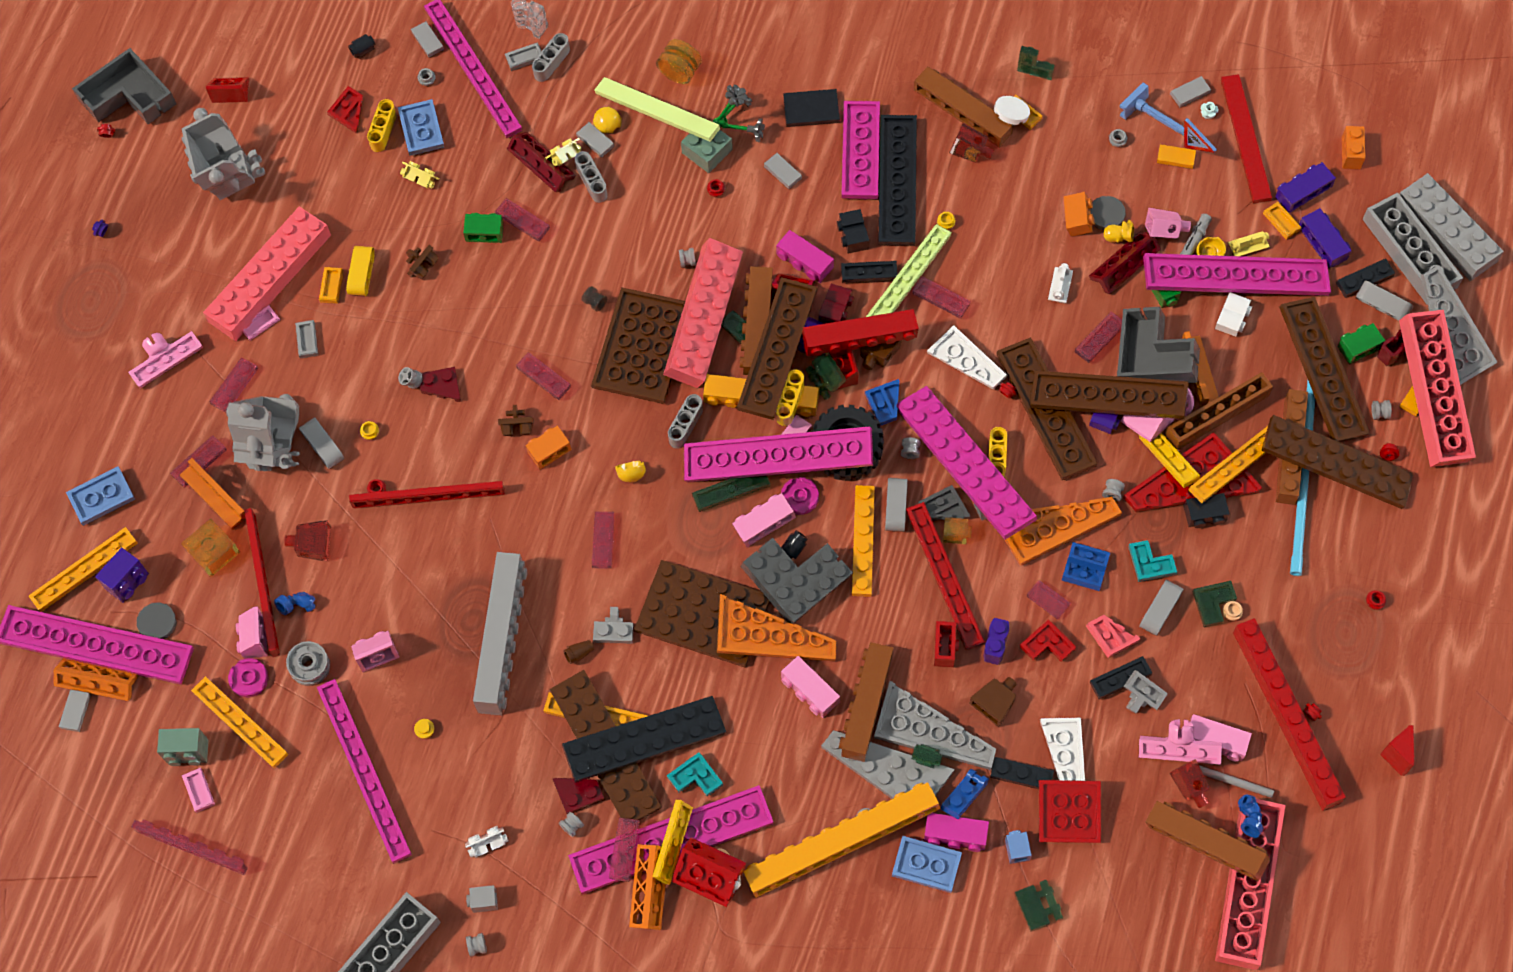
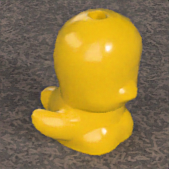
(1118, 233)

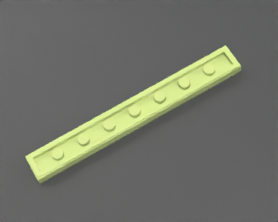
(657, 109)
(911, 271)

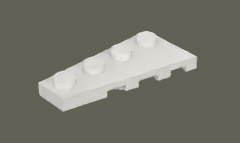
(964, 356)
(1065, 746)

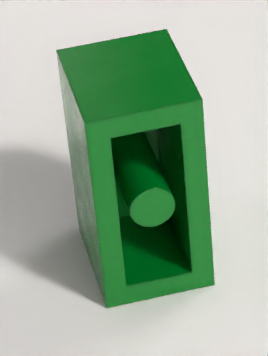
(483, 228)
(1360, 343)

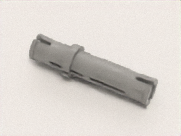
(1197, 234)

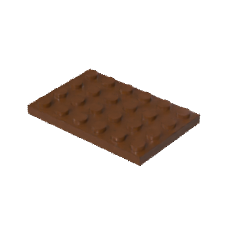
(638, 346)
(685, 609)

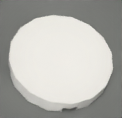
(1012, 110)

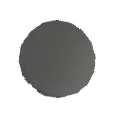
(1107, 211)
(156, 620)

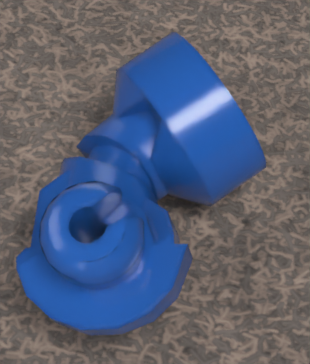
(285, 603)
(1252, 824)

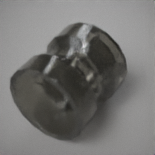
(593, 298)

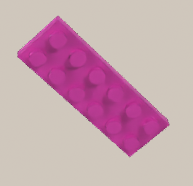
(860, 149)

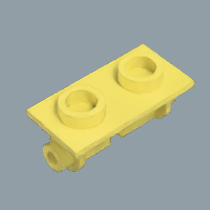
(559, 154)
(411, 172)
(1249, 244)

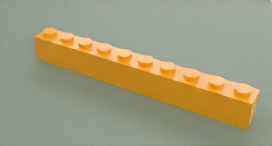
(842, 839)

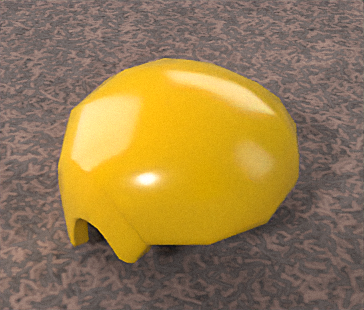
(607, 120)
(1211, 246)
(631, 471)

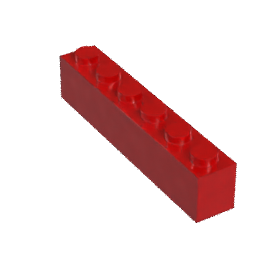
(860, 332)

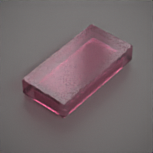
(1048, 599)

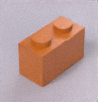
(1353, 147)
(1078, 214)
(548, 447)

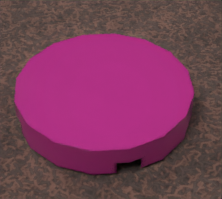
(801, 495)
(248, 677)

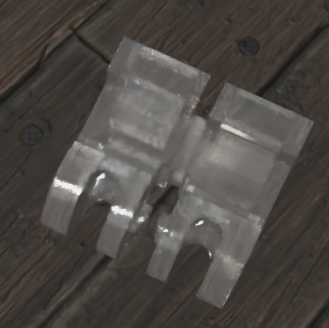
(530, 16)

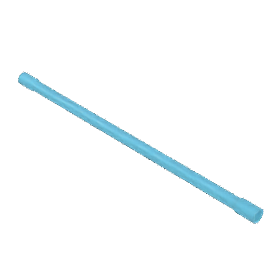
(1297, 558)

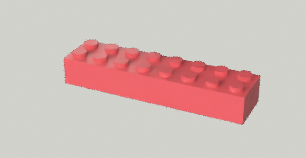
(267, 273)
(703, 313)
(1437, 388)
(1248, 900)

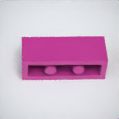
(804, 256)
(956, 832)

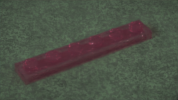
(198, 849)

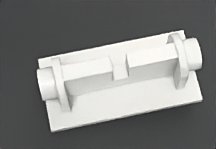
(1060, 283)
(478, 843)

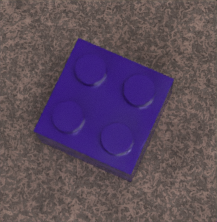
(122, 575)

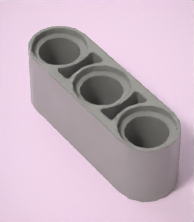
(547, 64)
(590, 169)
(1383, 301)
(685, 429)
(321, 443)
(896, 504)
(1161, 607)

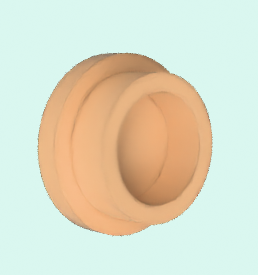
(1232, 610)

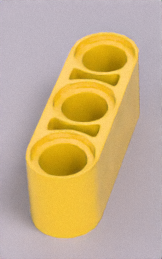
(379, 132)
(360, 270)
(790, 406)
(998, 447)

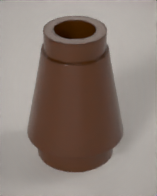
(578, 651)

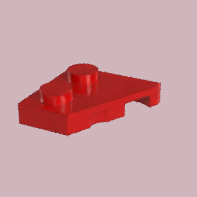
(347, 109)

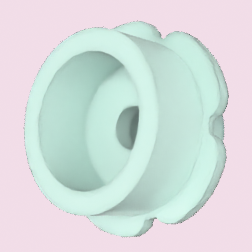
(1209, 114)

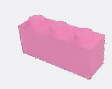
(764, 519)
(809, 687)
(1233, 740)

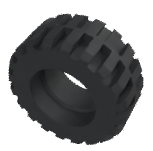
(852, 418)

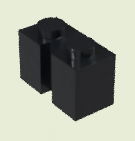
(853, 231)
(1212, 510)

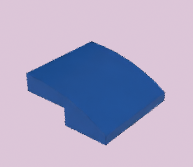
(1086, 566)

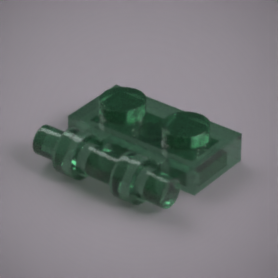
(829, 372)
(1032, 907)

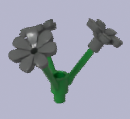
(738, 97)

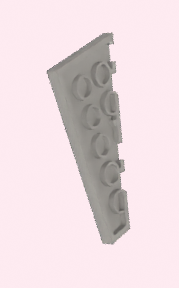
(1468, 345)
(913, 722)
(889, 769)

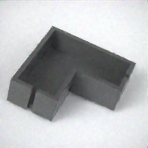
(121, 82)
(1149, 356)
(795, 588)

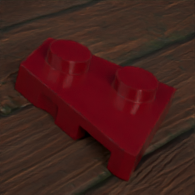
(441, 383)
(579, 794)

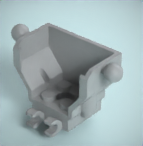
(217, 157)
(263, 431)

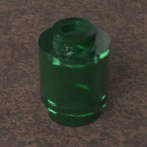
(927, 755)

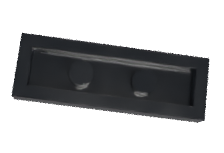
(869, 271)
(1373, 273)
(1116, 678)
(1019, 773)

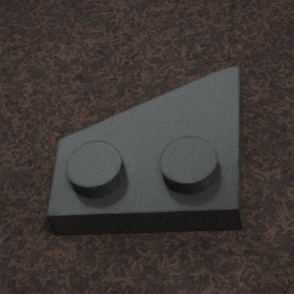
(945, 504)

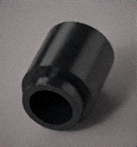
(362, 46)
(794, 544)

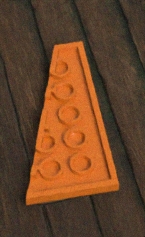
(1060, 525)
(758, 633)

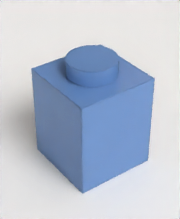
(1018, 847)

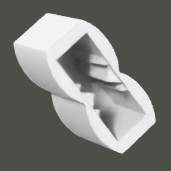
(1232, 314)

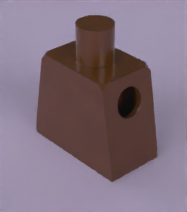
(879, 354)
(995, 700)

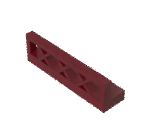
(530, 156)
(1126, 262)

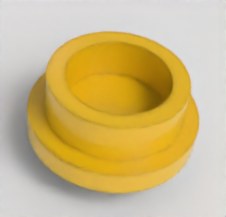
(946, 220)
(369, 430)
(424, 728)

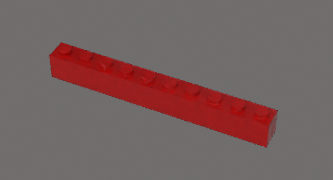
(1289, 714)

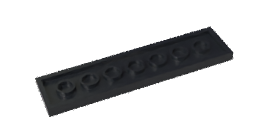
(897, 180)
(643, 739)

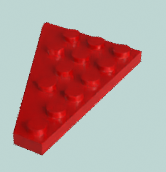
(1165, 491)

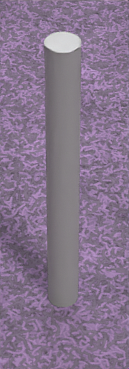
(1237, 782)

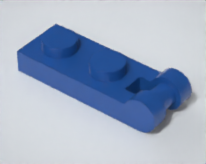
(964, 794)

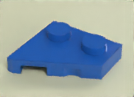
(884, 401)

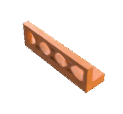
(1205, 385)
(213, 494)
(93, 681)
(653, 889)

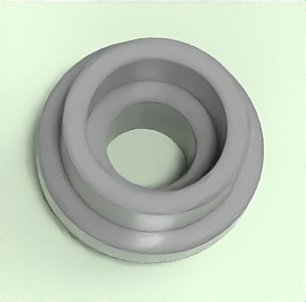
(426, 73)
(1118, 133)

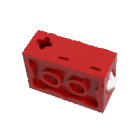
(708, 872)

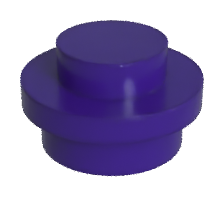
(100, 228)

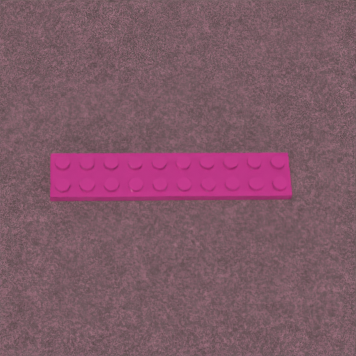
(1236, 274)
(778, 454)
(966, 462)
(95, 644)
(708, 824)

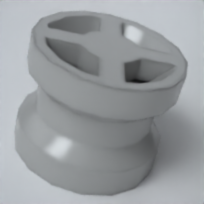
(687, 257)
(410, 378)
(1381, 409)
(910, 448)
(1113, 489)
(571, 824)
(476, 944)

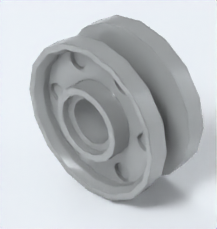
(305, 652)

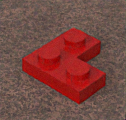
(1048, 637)

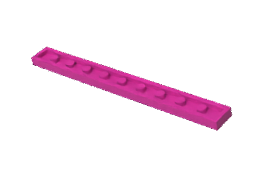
(473, 68)
(364, 771)

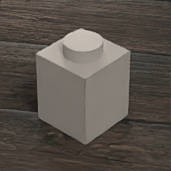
(482, 899)

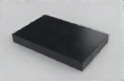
(811, 107)

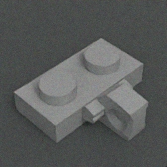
(613, 629)
(1143, 692)

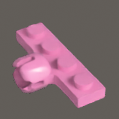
(163, 356)
(1180, 746)

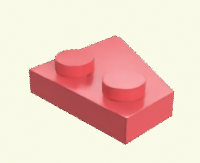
(1111, 636)

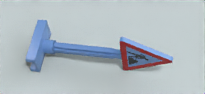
(1192, 136)

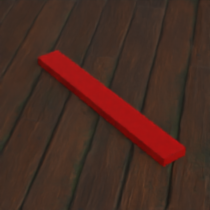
(1246, 138)
(427, 494)
(945, 576)
(262, 583)

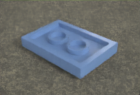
(421, 127)
(100, 495)
(926, 864)

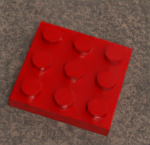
(1069, 811)

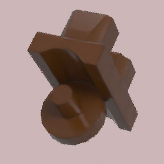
(417, 268)
(524, 422)

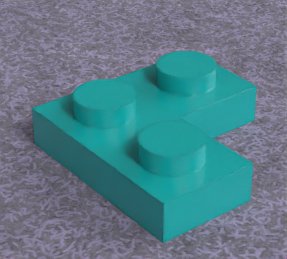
(1149, 567)
(698, 771)

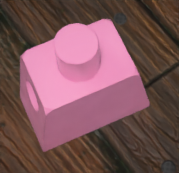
(1165, 223)

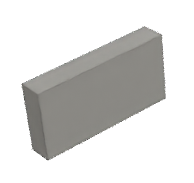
(427, 39)
(522, 56)
(1190, 91)
(595, 139)
(782, 170)
(306, 339)
(74, 710)

